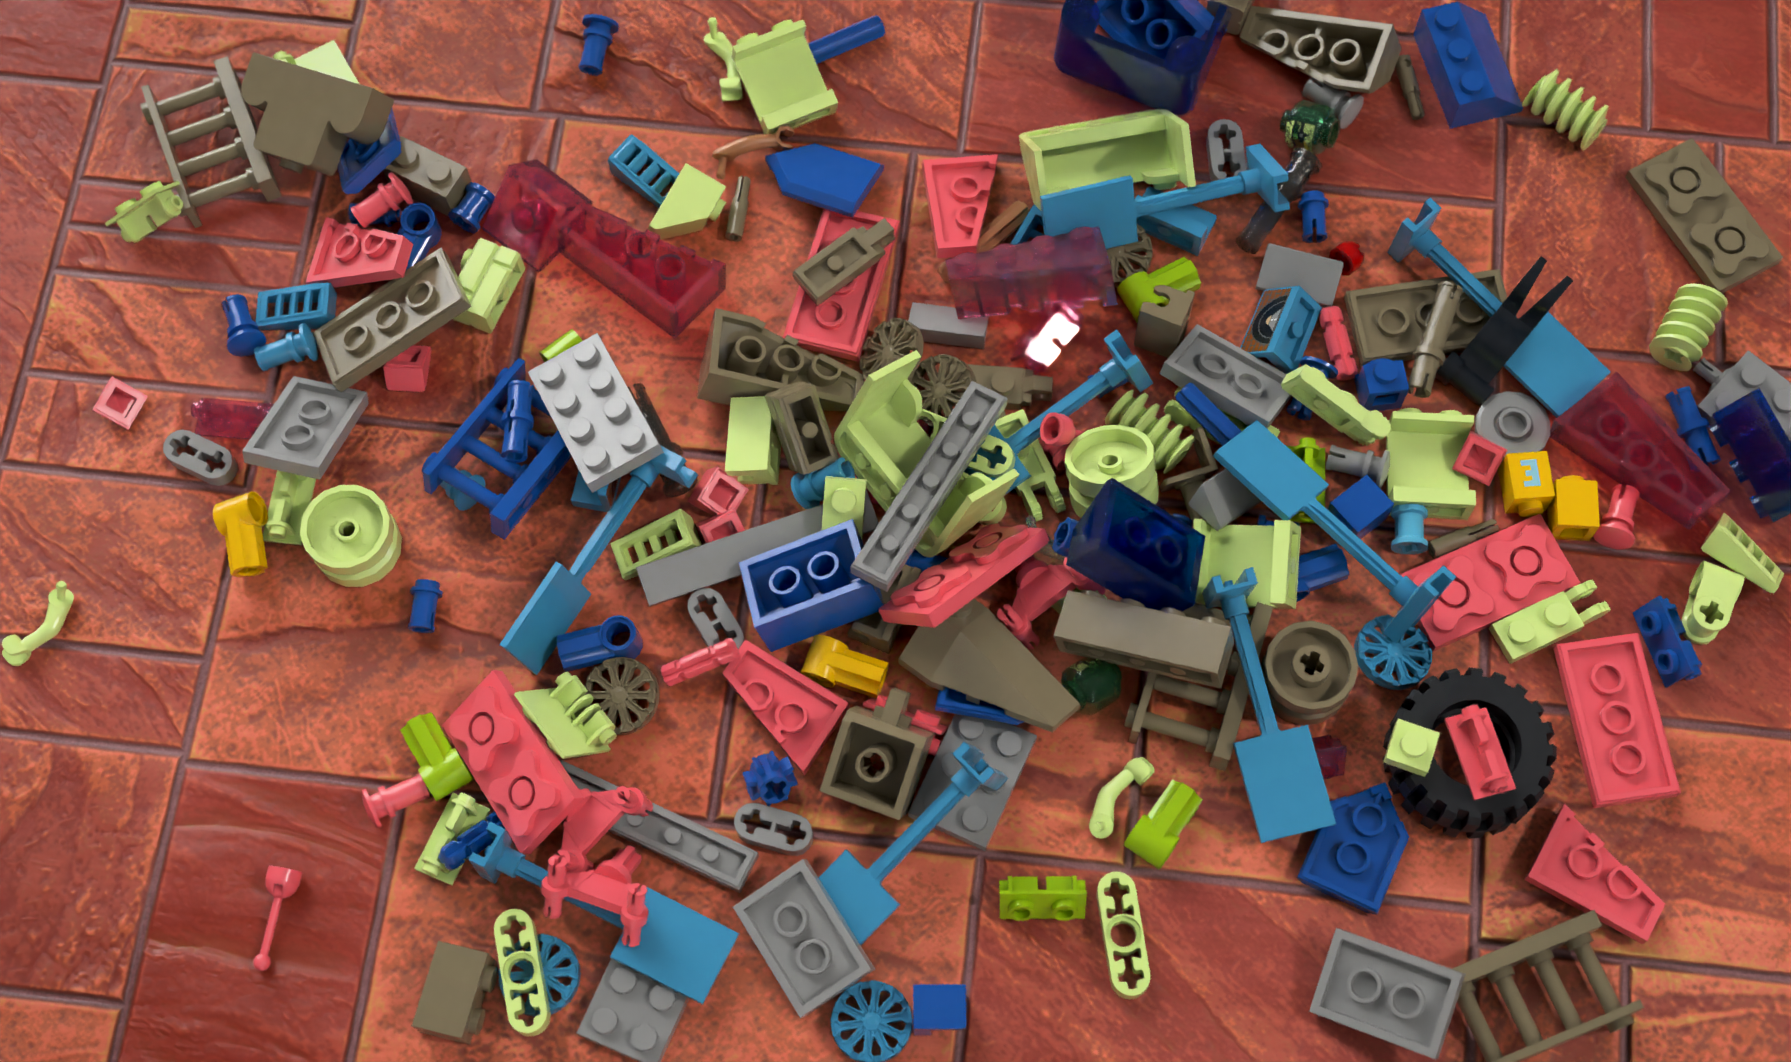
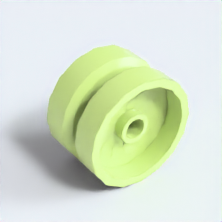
(1107, 454)
(351, 535)

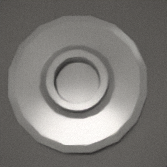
(1513, 422)

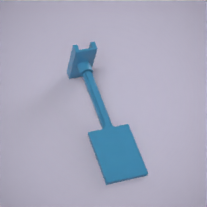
(1115, 210)
(1548, 361)
(1120, 367)
(1292, 486)
(561, 591)
(1279, 765)
(859, 890)
(675, 944)

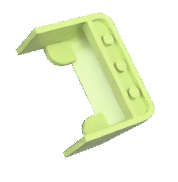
(1142, 144)
(887, 443)

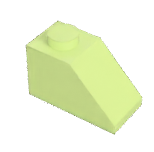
(688, 204)

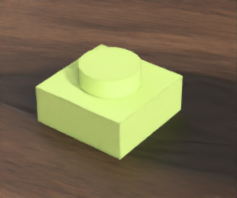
(1411, 747)

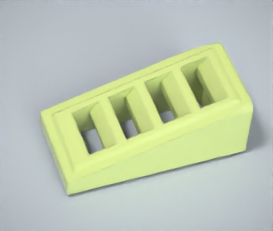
(652, 532)
(1740, 553)

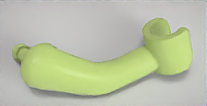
(717, 42)
(19, 651)
(1102, 818)

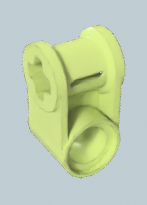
(1710, 602)

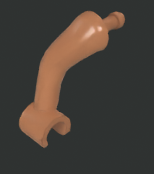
(750, 143)

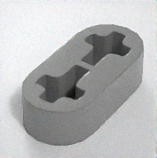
(1217, 155)
(196, 464)
(723, 615)
(777, 820)

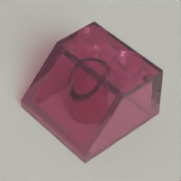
(529, 208)

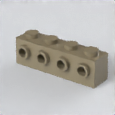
(1144, 637)

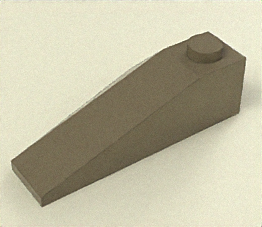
(1327, 48)
(752, 361)
(988, 664)

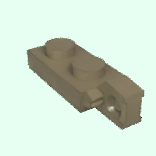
(843, 260)
(1012, 382)

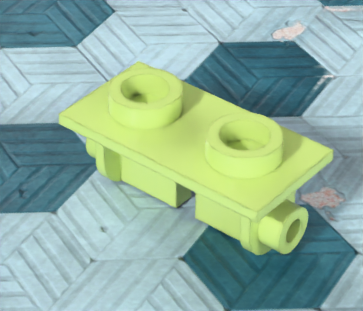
(135, 215)
(287, 505)
(457, 817)

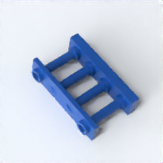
(528, 480)

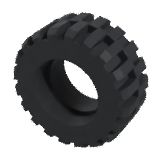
(1520, 737)

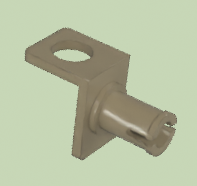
(1190, 481)

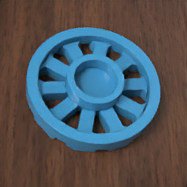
(1392, 655)
(550, 971)
(871, 1022)

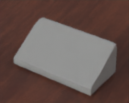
(1292, 267)
(942, 326)
(1222, 499)

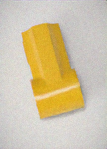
(241, 524)
(832, 664)

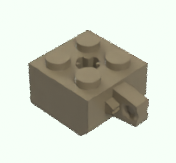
(891, 736)

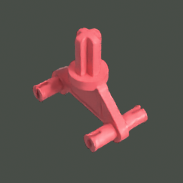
(1038, 590)
(594, 818)
(604, 887)

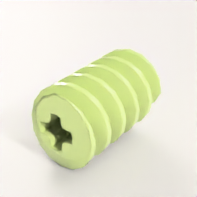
(1567, 108)
(1687, 326)
(1167, 445)

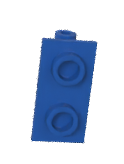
(1661, 632)

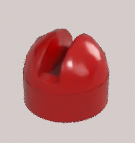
(1349, 254)

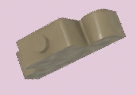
(310, 113)

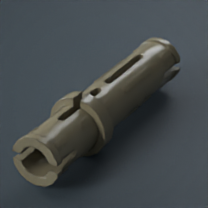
(1429, 353)

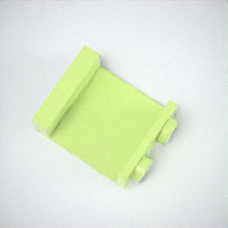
(782, 77)
(1422, 462)
(1266, 548)

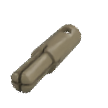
(1409, 86)
(738, 210)
(1460, 538)

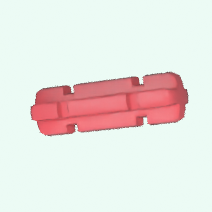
(1338, 342)
(700, 662)

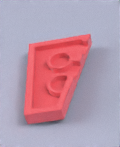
(958, 200)
(357, 255)
(786, 702)
(1588, 877)

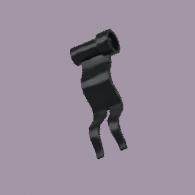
(1498, 339)

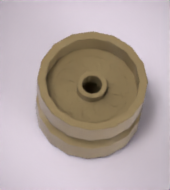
(1315, 650)

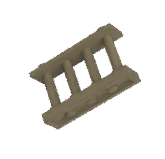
(236, 116)
(1227, 702)
(1538, 953)

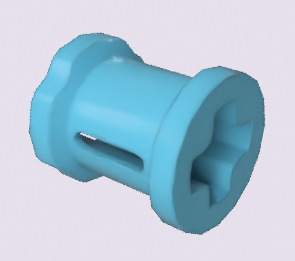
(1409, 529)

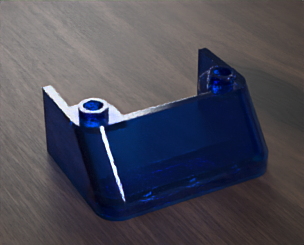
(1132, 73)

